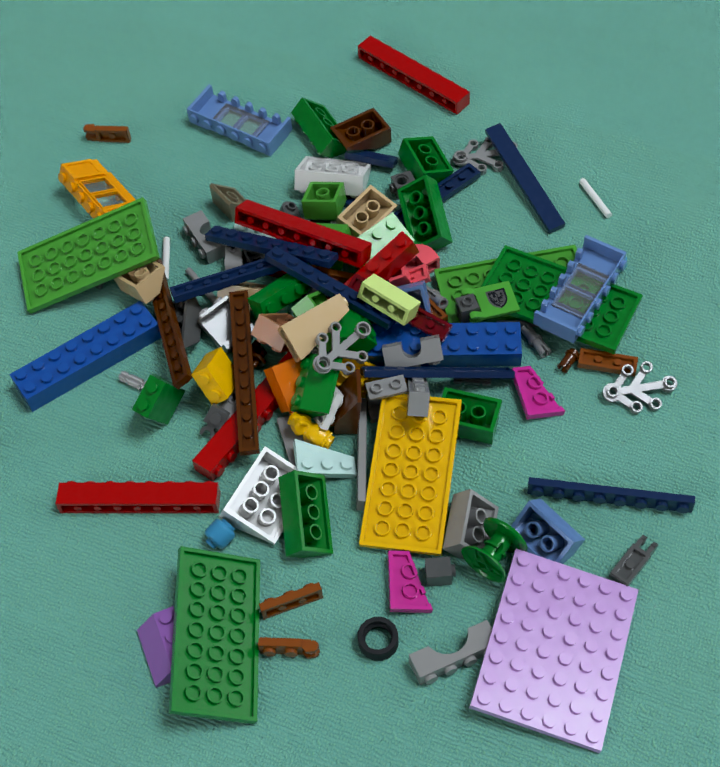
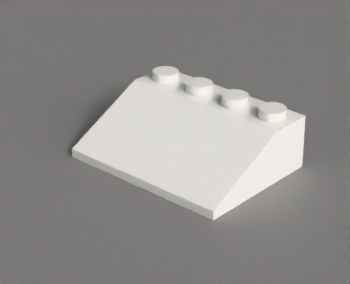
(318, 169)
(257, 501)

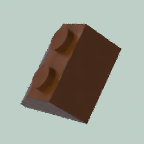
(363, 131)
(348, 414)

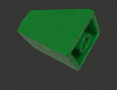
(158, 399)

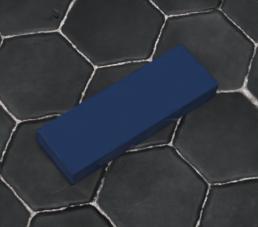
(371, 158)

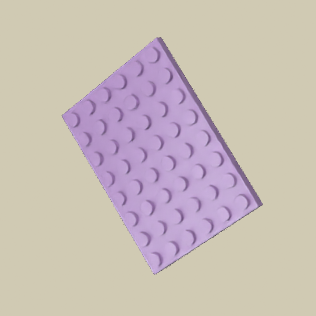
(555, 650)

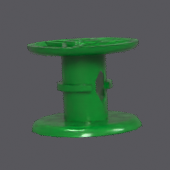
(486, 560)

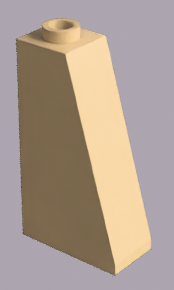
(301, 331)

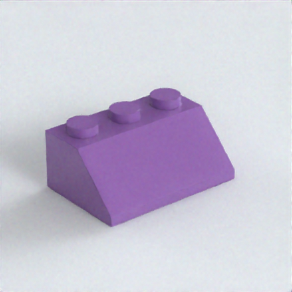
(157, 643)

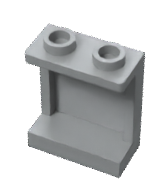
(217, 323)
(382, 389)

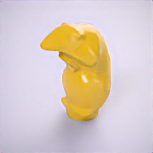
(312, 433)

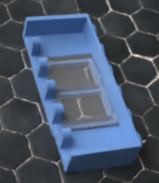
(239, 122)
(580, 289)

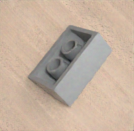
(466, 521)

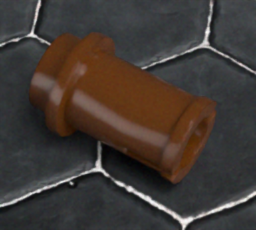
(571, 356)

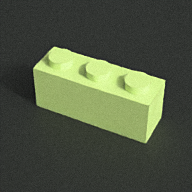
(388, 299)

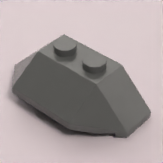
(187, 318)

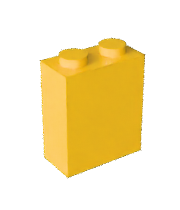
(215, 376)

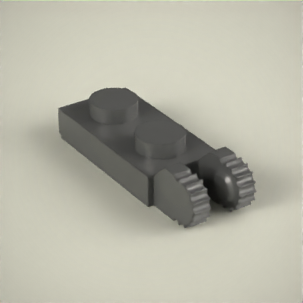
(632, 562)

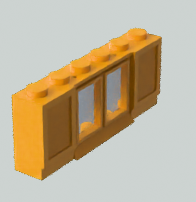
(93, 186)

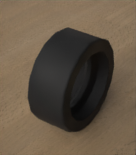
(378, 654)

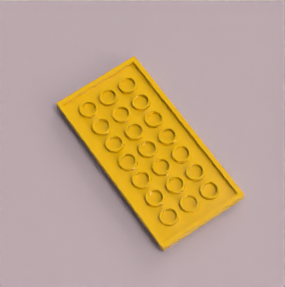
(411, 477)

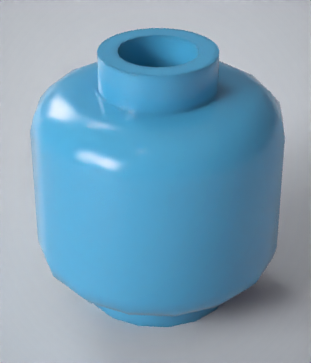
(219, 533)

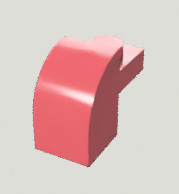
(425, 255)
(407, 276)

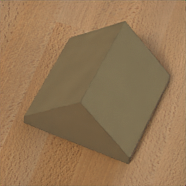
(226, 199)

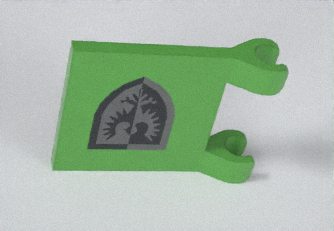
(493, 301)

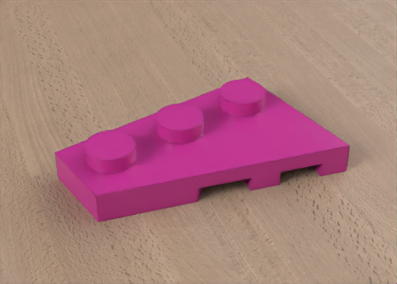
(533, 396)
(405, 588)

